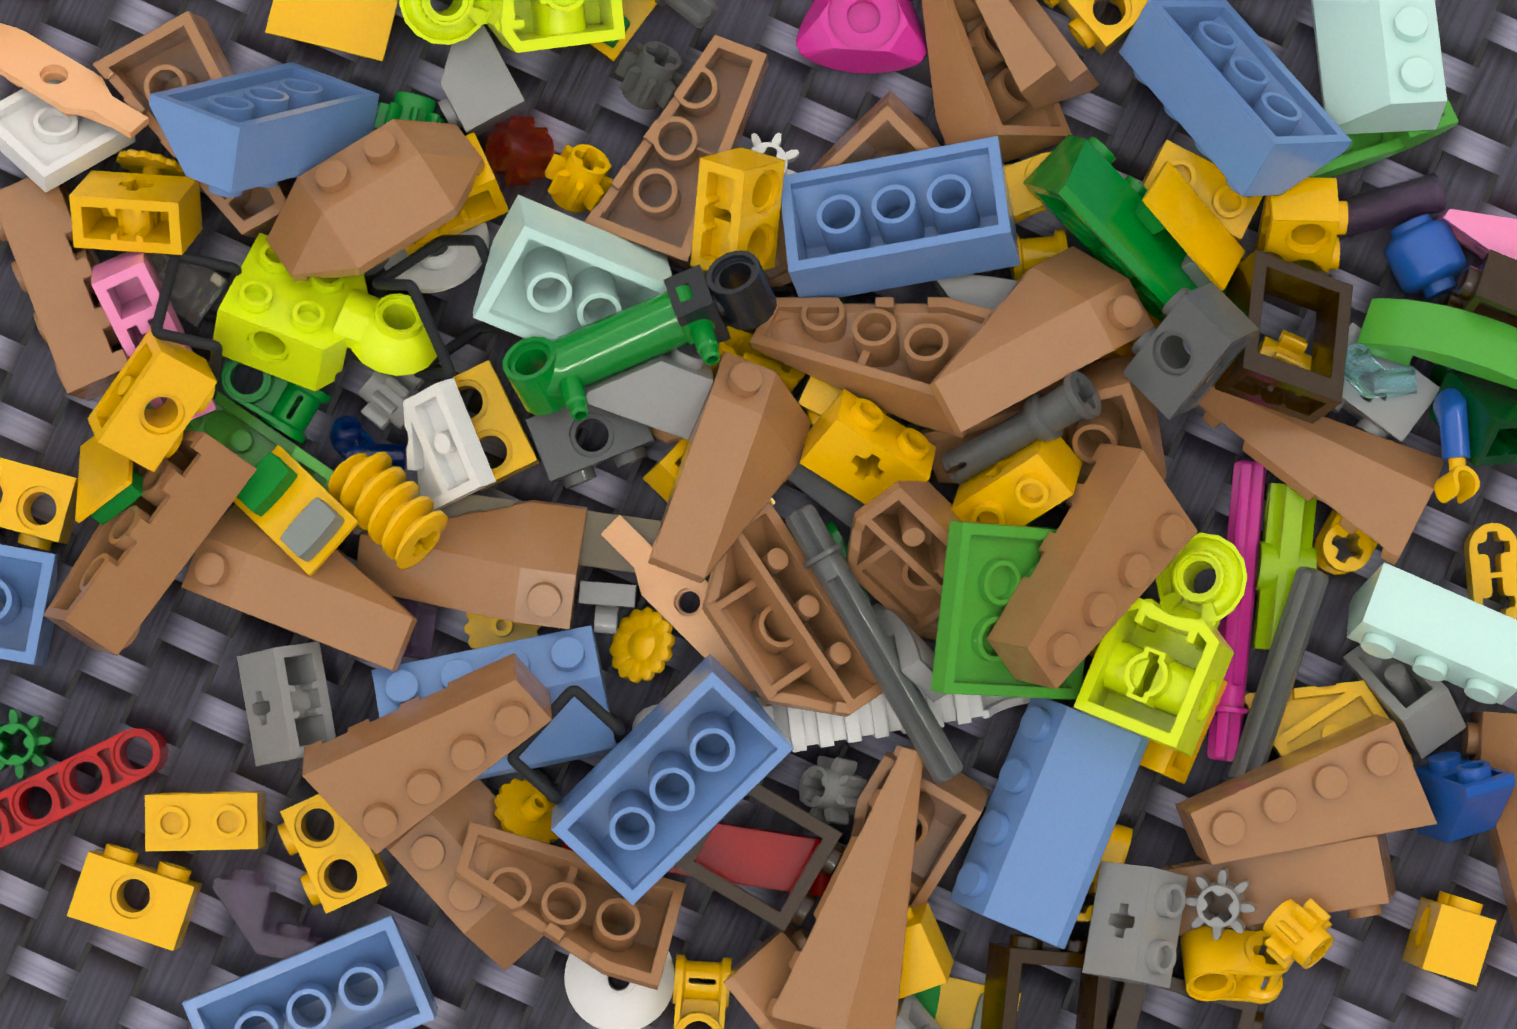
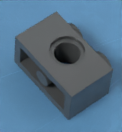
(1215, 335)
(567, 462)

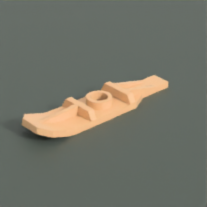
(33, 64)
(664, 593)

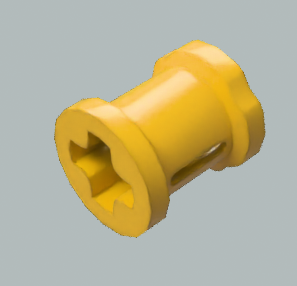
(1036, 250)

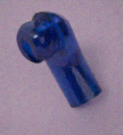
(350, 439)

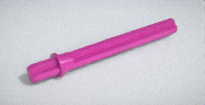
(1236, 627)

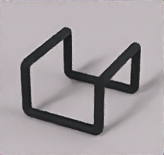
(387, 281)
(163, 302)
(535, 775)

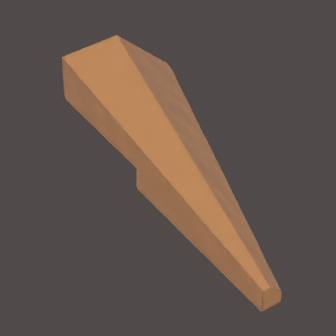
(1036, 52)
(1356, 473)
(855, 950)

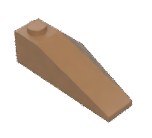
(975, 88)
(874, 349)
(731, 466)
(333, 606)
(1494, 739)
(943, 822)

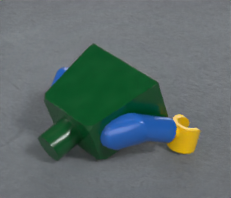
(1474, 424)

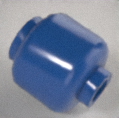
(1425, 256)

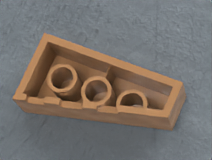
(175, 57)
(415, 759)
(1314, 796)
(1336, 875)

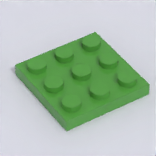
(978, 580)

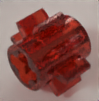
(519, 150)

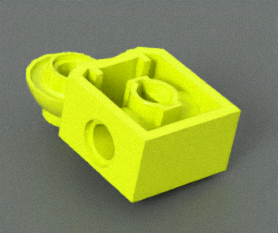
(519, 23)
(307, 325)
(1166, 658)

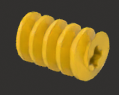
(388, 507)

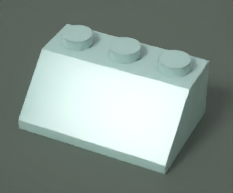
(1380, 64)
(561, 273)
(1436, 633)

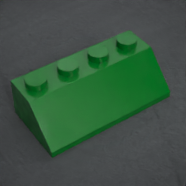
(1100, 213)

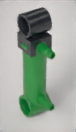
(690, 312)

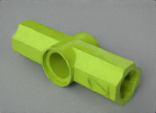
(1283, 550)

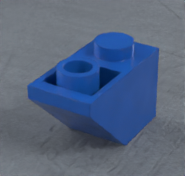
(1462, 795)

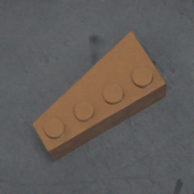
(657, 188)
(60, 287)
(148, 543)
(1093, 569)

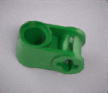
(276, 401)

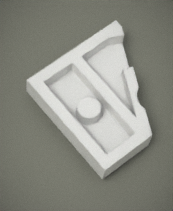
(444, 445)

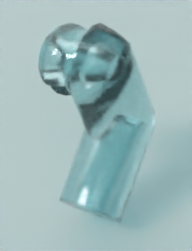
(1372, 379)

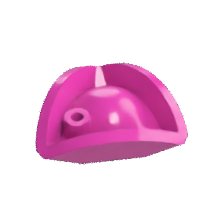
(862, 35)

